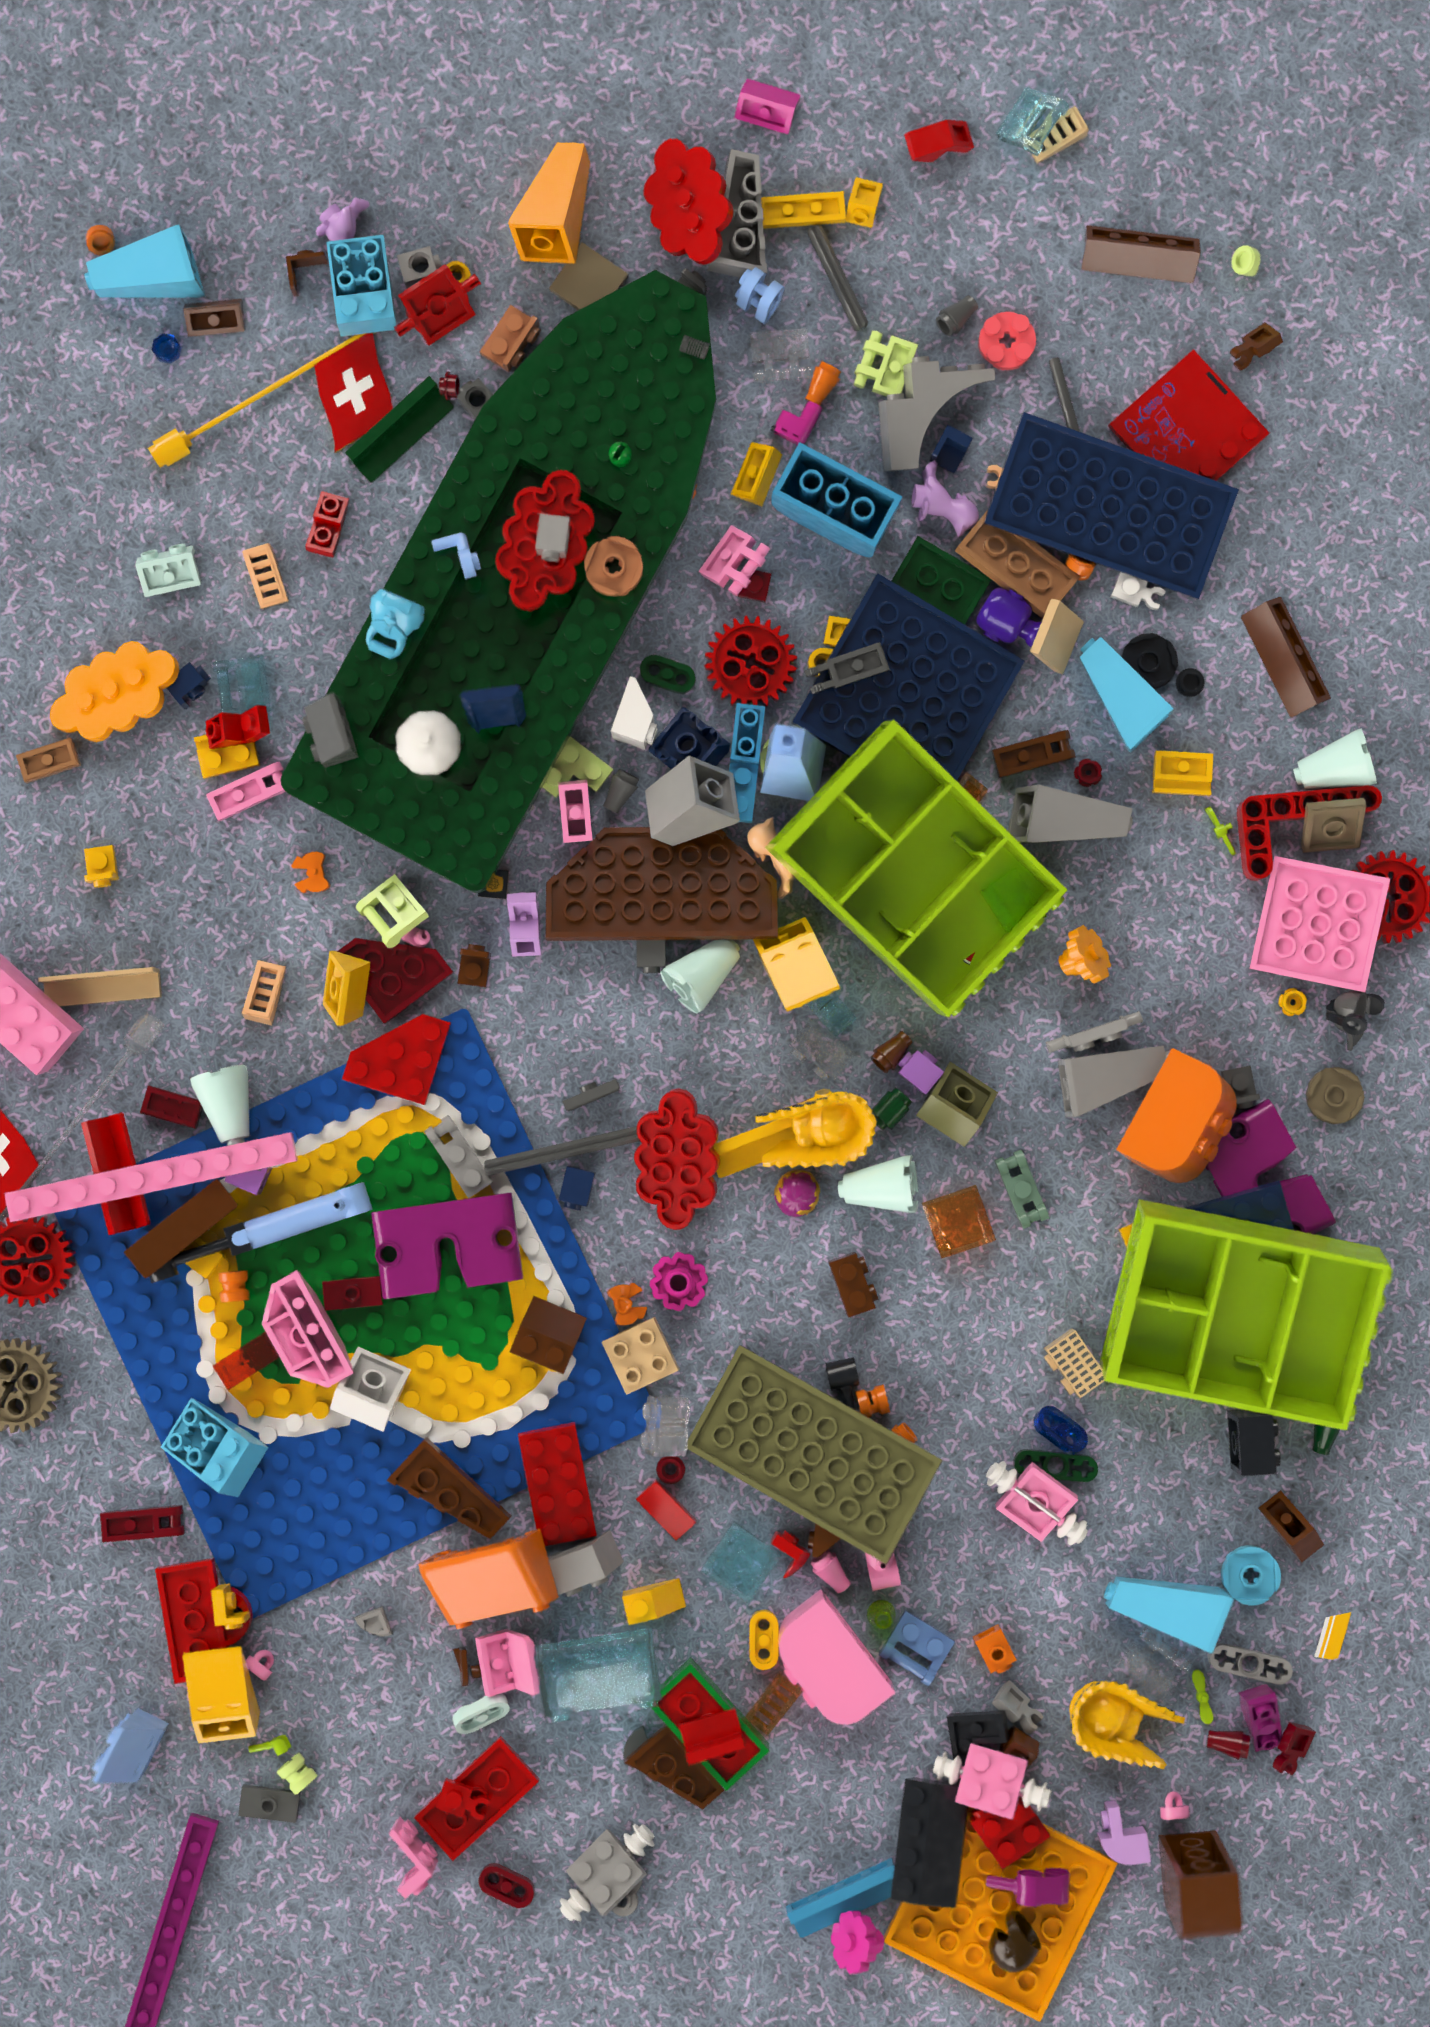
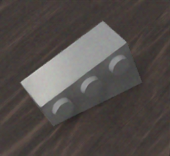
(585, 1564)

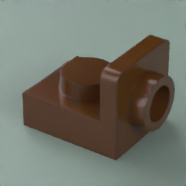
(474, 966)

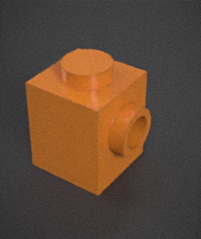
(995, 1649)

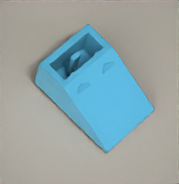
(361, 285)
(214, 1448)

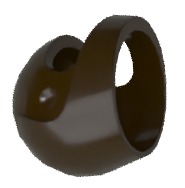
(1019, 1948)

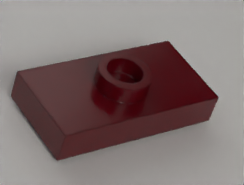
(171, 1107)
(352, 1293)

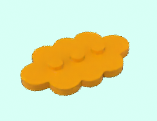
(114, 691)

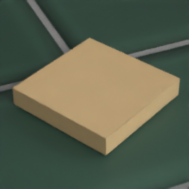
(1056, 636)

